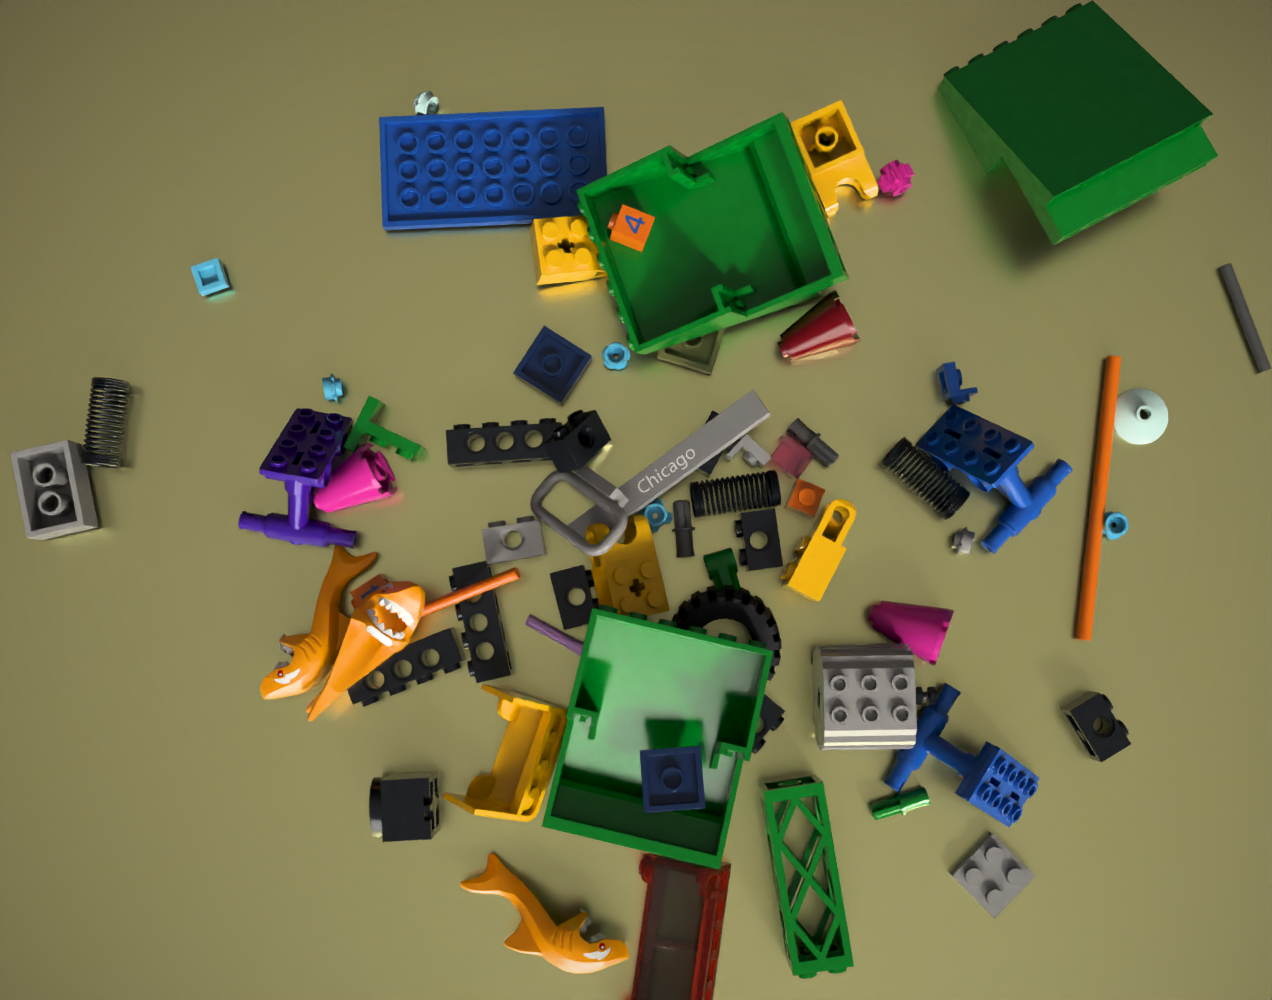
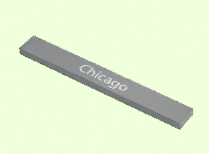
(681, 460)

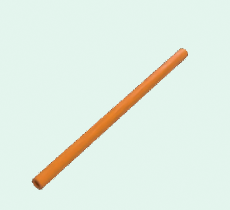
(1098, 498)

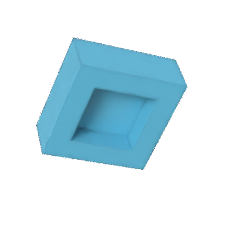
(210, 276)

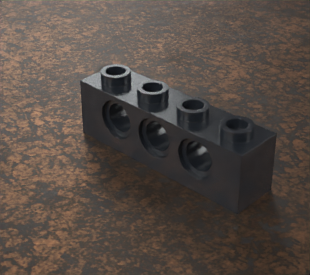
(460, 438)
(450, 654)
(500, 663)

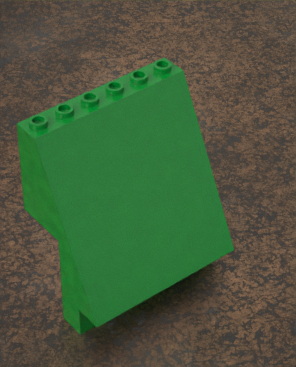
(1079, 118)
(728, 237)
(655, 690)

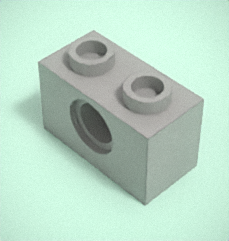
(496, 546)

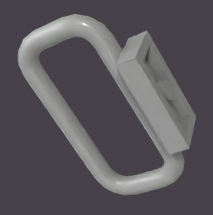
(597, 490)

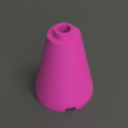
(356, 481)
(914, 625)

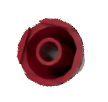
(819, 330)

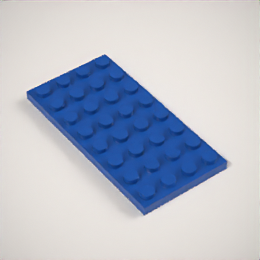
(488, 166)

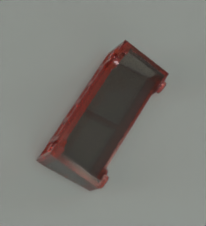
(680, 929)

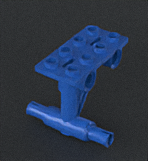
(990, 461)
(990, 779)

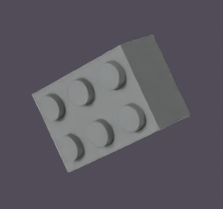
(53, 490)

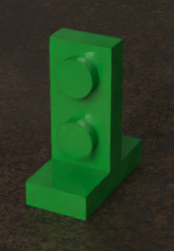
(366, 426)

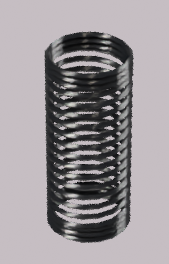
(110, 385)
(772, 490)
(951, 503)

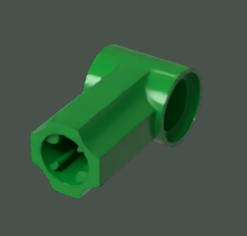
(722, 568)

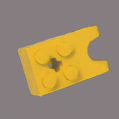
(840, 161)
(551, 262)
(819, 552)
(626, 566)

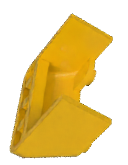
(523, 760)

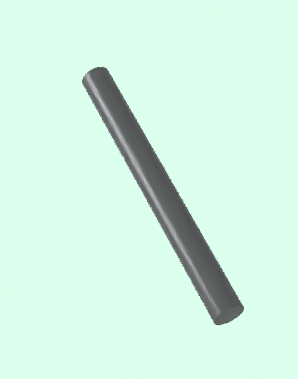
(1245, 317)

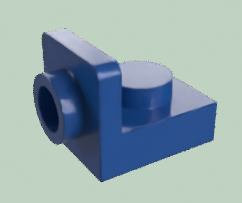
(950, 382)

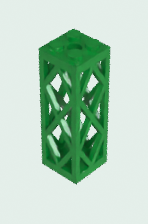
(813, 955)

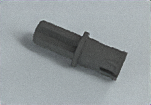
(812, 442)
(683, 528)

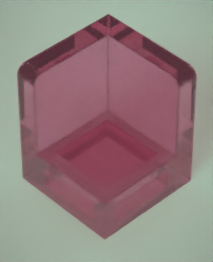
(791, 457)

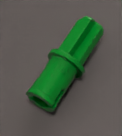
(900, 803)

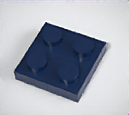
(552, 365)
(672, 779)

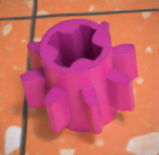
(895, 177)

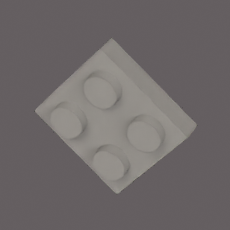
(992, 874)

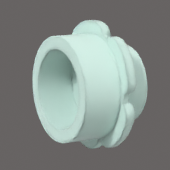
(426, 103)

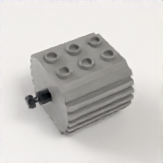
(866, 696)

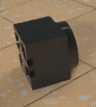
(404, 806)

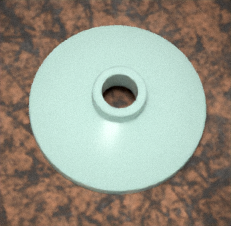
(1128, 421)

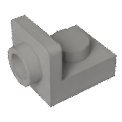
(752, 451)

